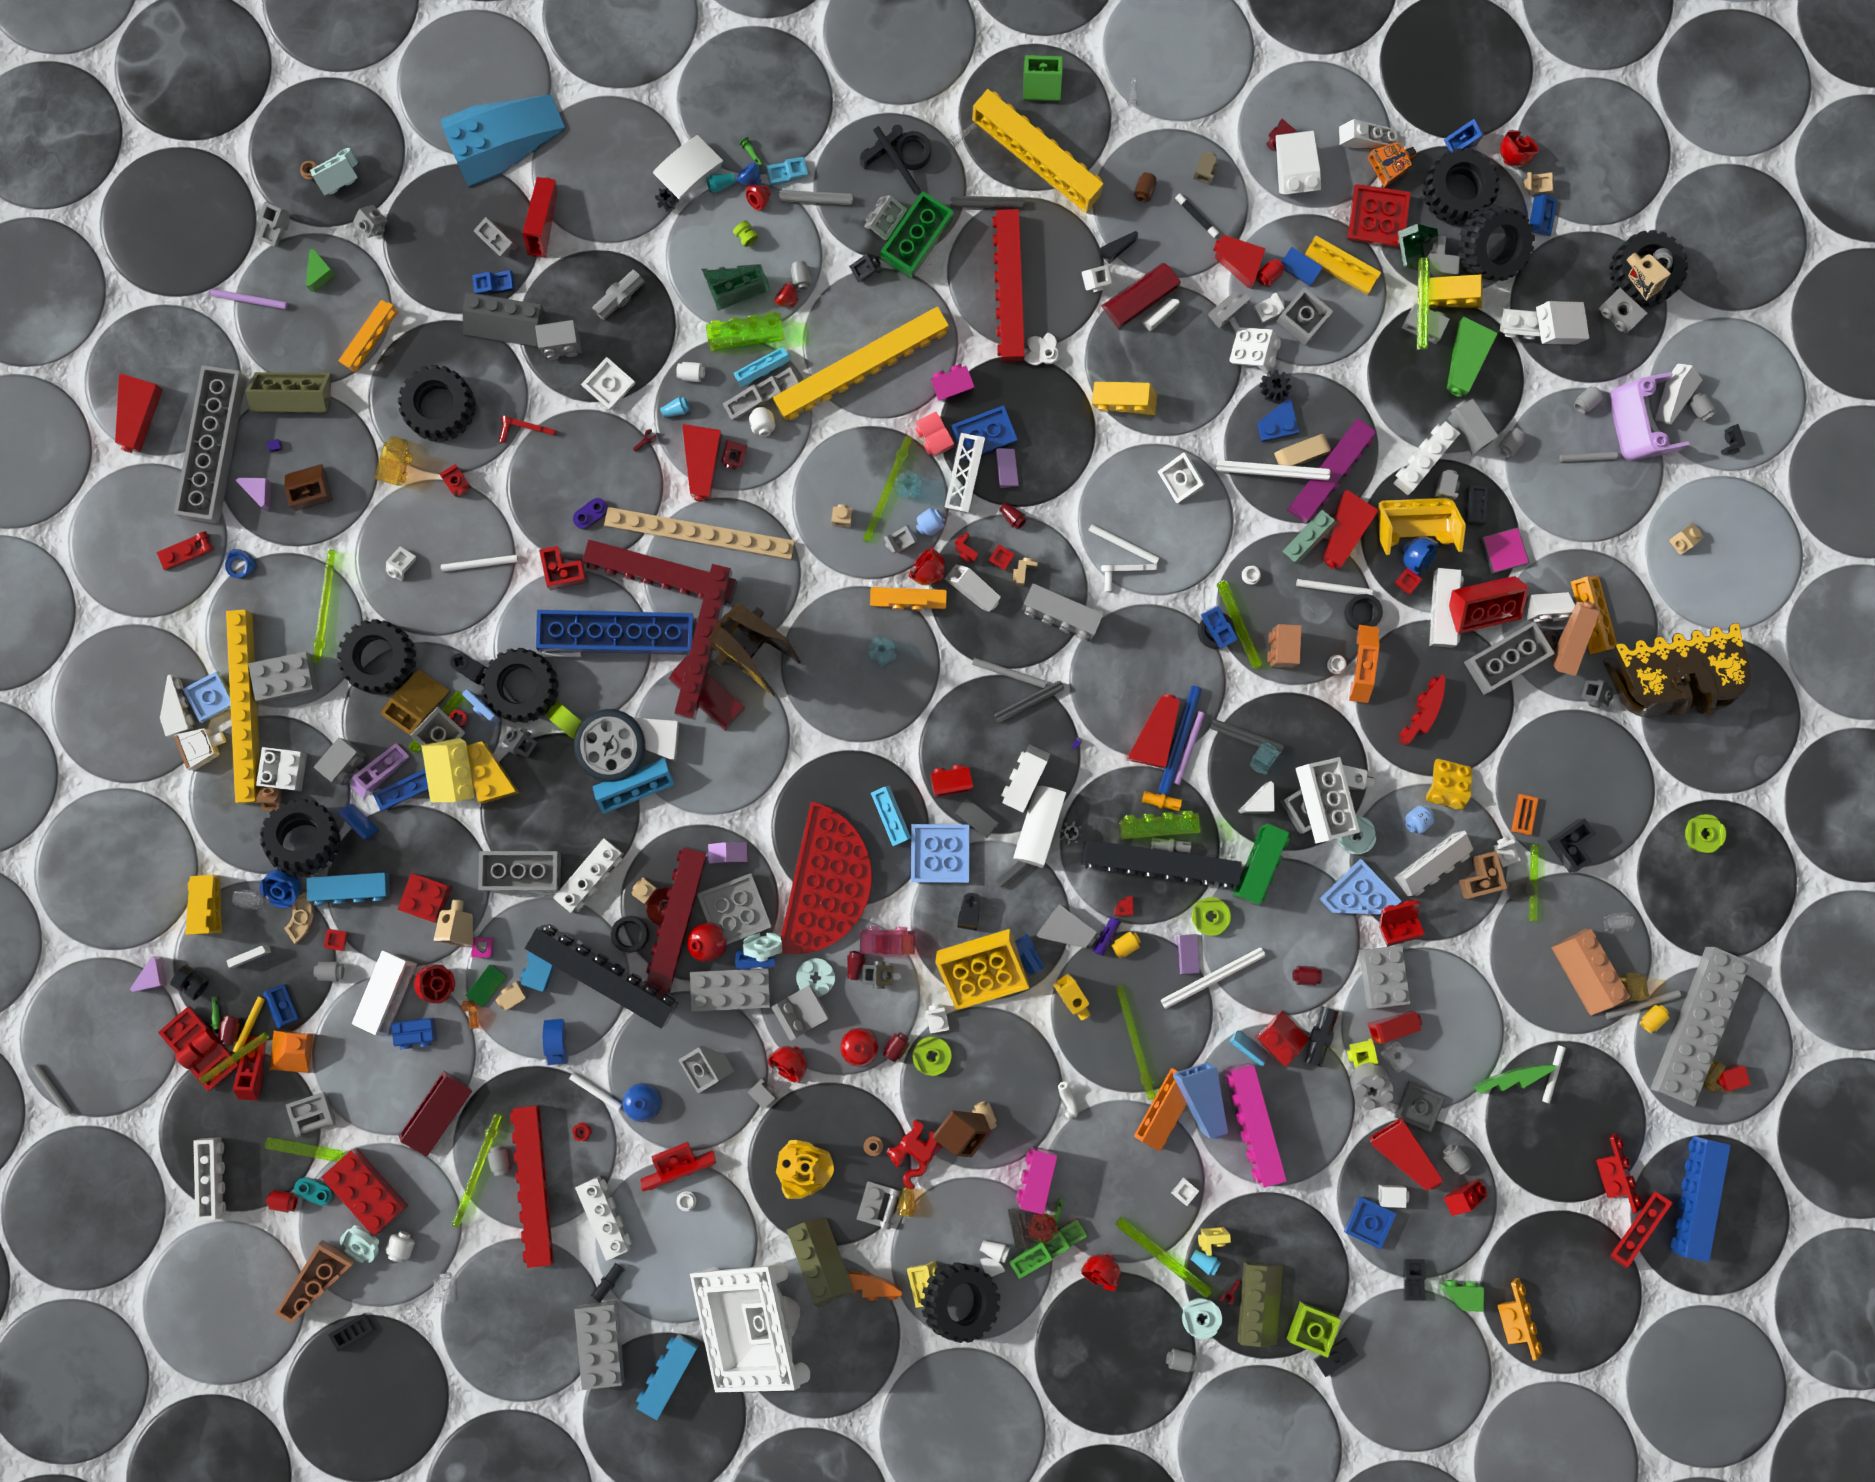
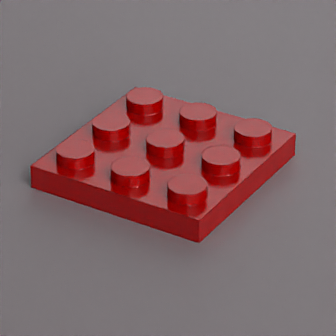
(1378, 215)

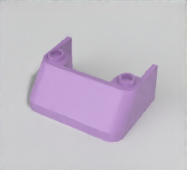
(1633, 422)

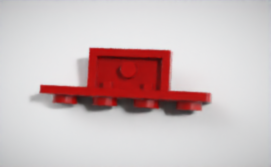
(675, 1164)
(1616, 1174)

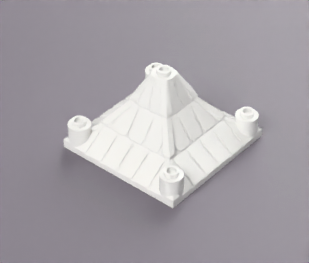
(748, 1328)

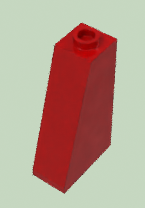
(540, 217)
(135, 411)
(701, 454)
(1352, 520)
(1156, 736)
(1405, 1151)

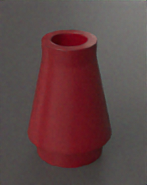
(1013, 516)
(855, 963)

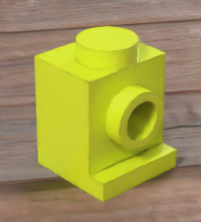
(1368, 1055)

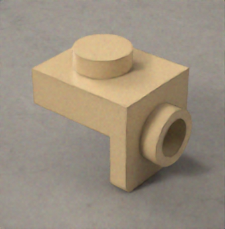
(1539, 183)
(1686, 538)
(1019, 574)

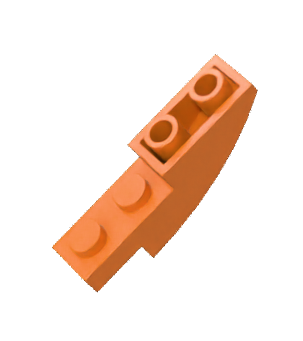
(874, 1286)

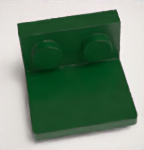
(1411, 243)

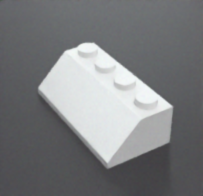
(1327, 800)
(1434, 863)

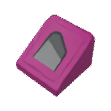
(482, 947)

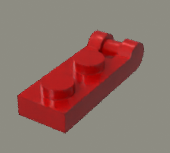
(185, 551)

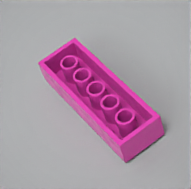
(1255, 1124)

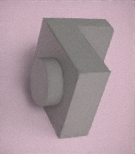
(900, 540)

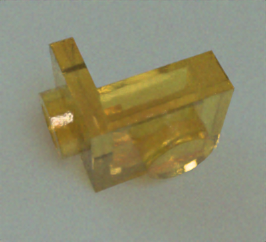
(1713, 1074)

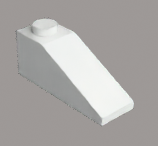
(1677, 392)

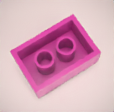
(1036, 1180)

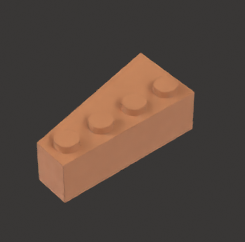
(317, 1275)

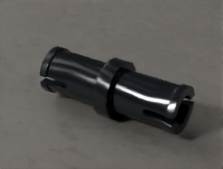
(608, 1282)

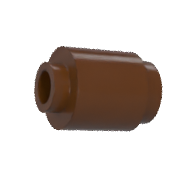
(1145, 187)

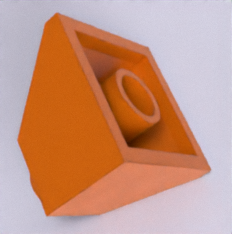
(291, 1051)

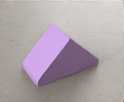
(258, 489)
(727, 852)
(151, 976)

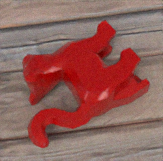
(917, 1148)

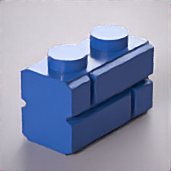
(414, 1032)

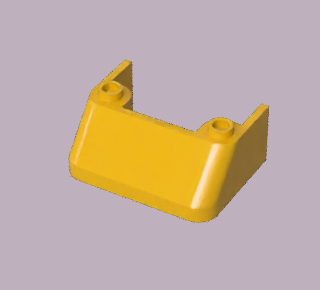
(1420, 519)

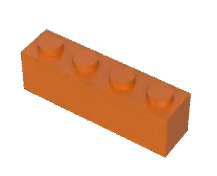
(1162, 1114)

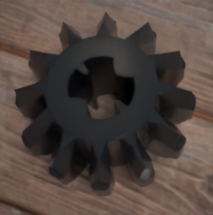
(1280, 391)

